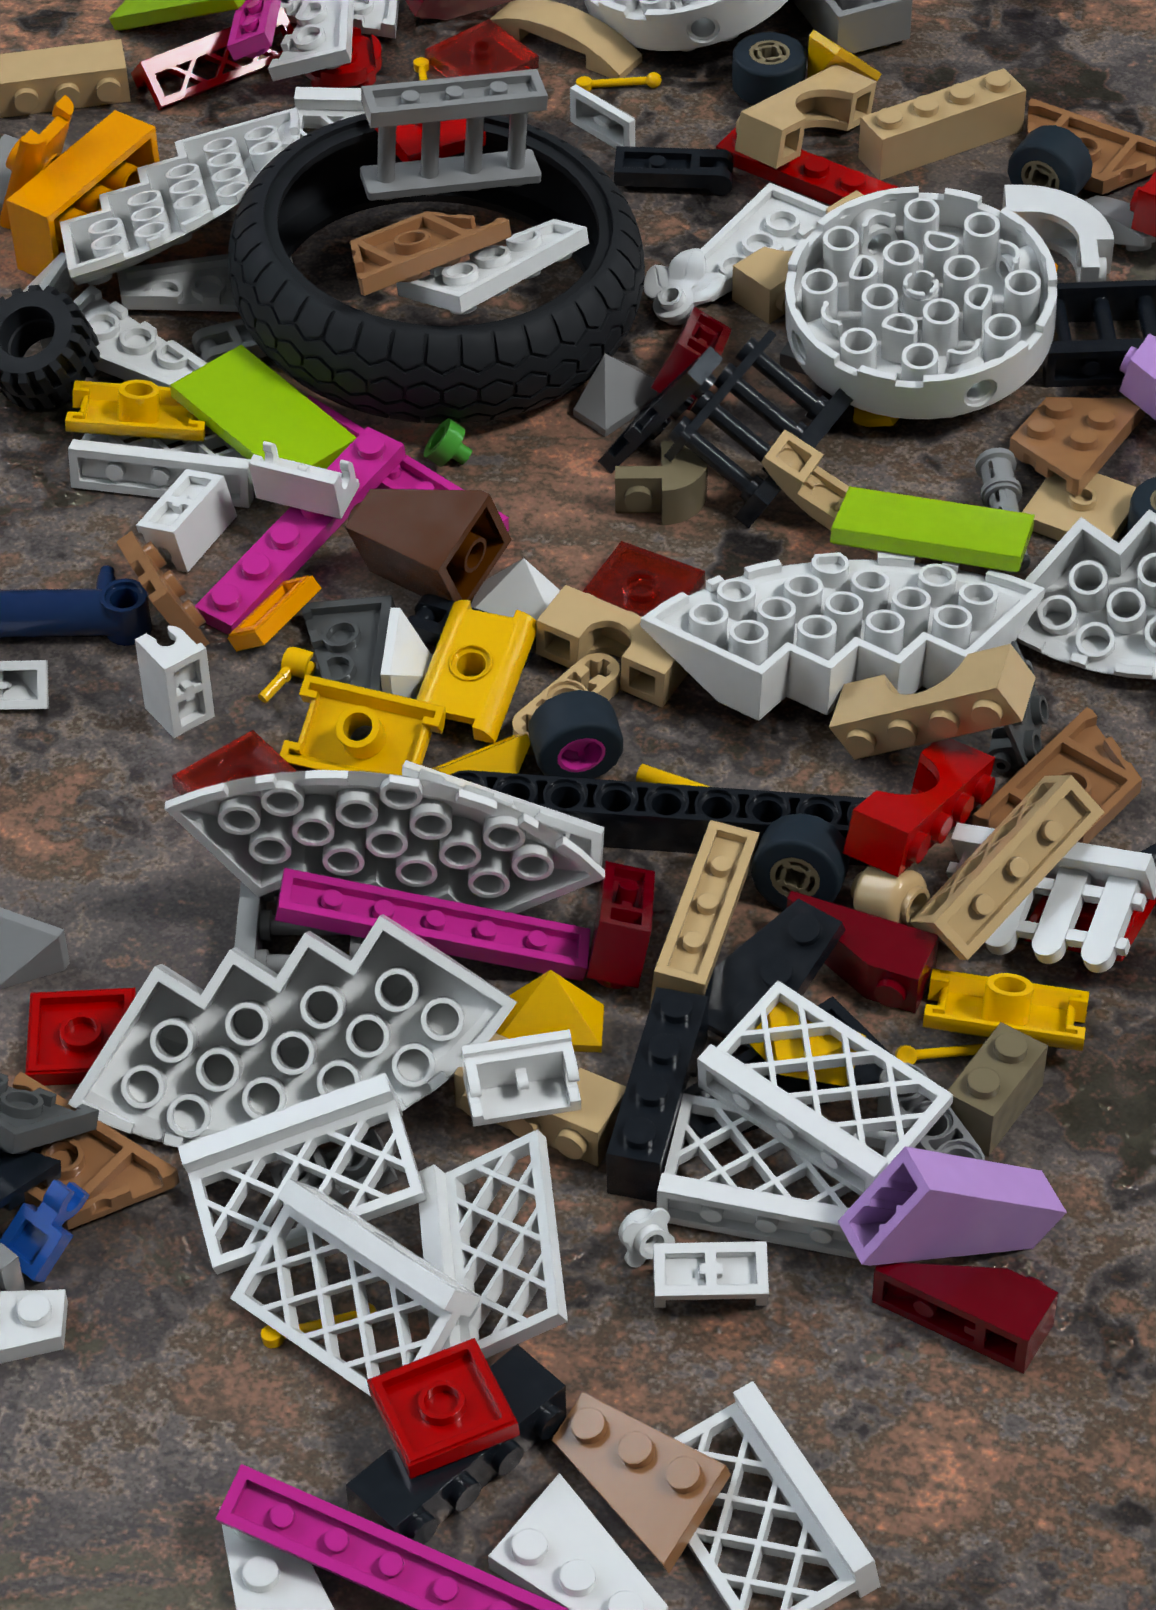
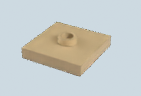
(1101, 503)

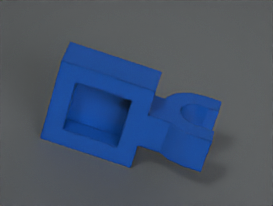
(38, 1232)

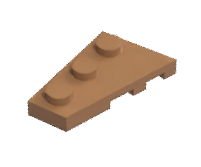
(162, 587)
(642, 1474)

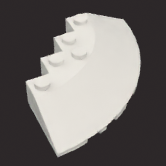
(174, 197)
(1098, 601)
(834, 623)
(384, 835)
(269, 1040)

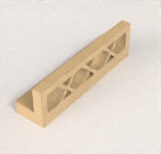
(1009, 864)
(705, 909)

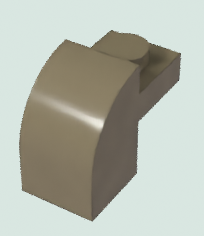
(672, 489)

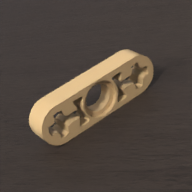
(575, 678)

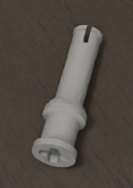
(1000, 486)

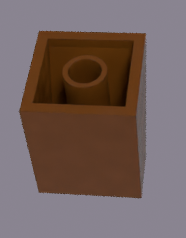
(429, 539)

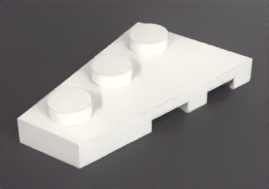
(570, 1557)

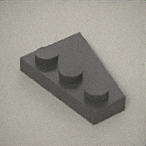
(350, 638)
(35, 1120)

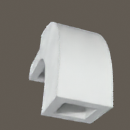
(1066, 227)

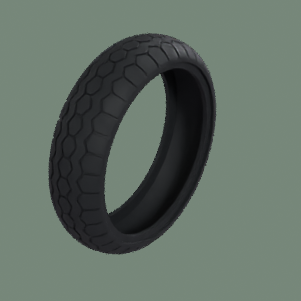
(420, 368)

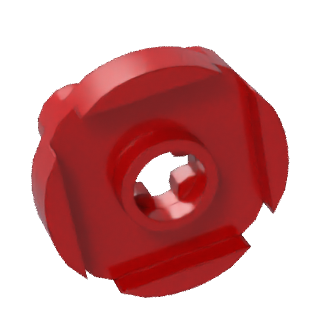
(361, 71)

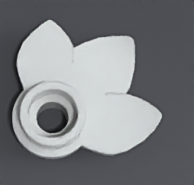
(681, 286)

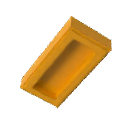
(274, 612)

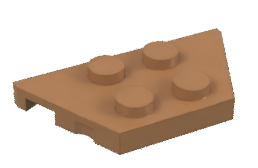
(1115, 153)
(420, 244)
(1074, 436)
(1078, 752)
(103, 1165)

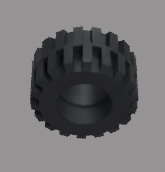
(68, 357)

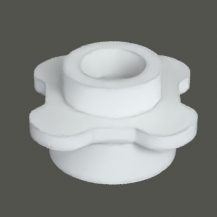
(640, 1231)

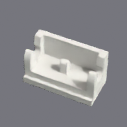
(302, 484)
(189, 517)
(175, 681)
(521, 1077)
(710, 1271)

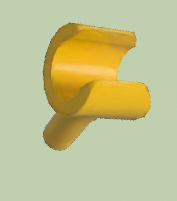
(294, 663)

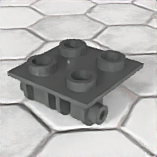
(1019, 742)

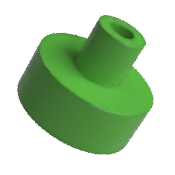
(447, 444)

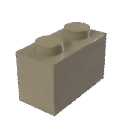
(998, 1085)

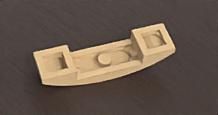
(604, 47)
(797, 473)

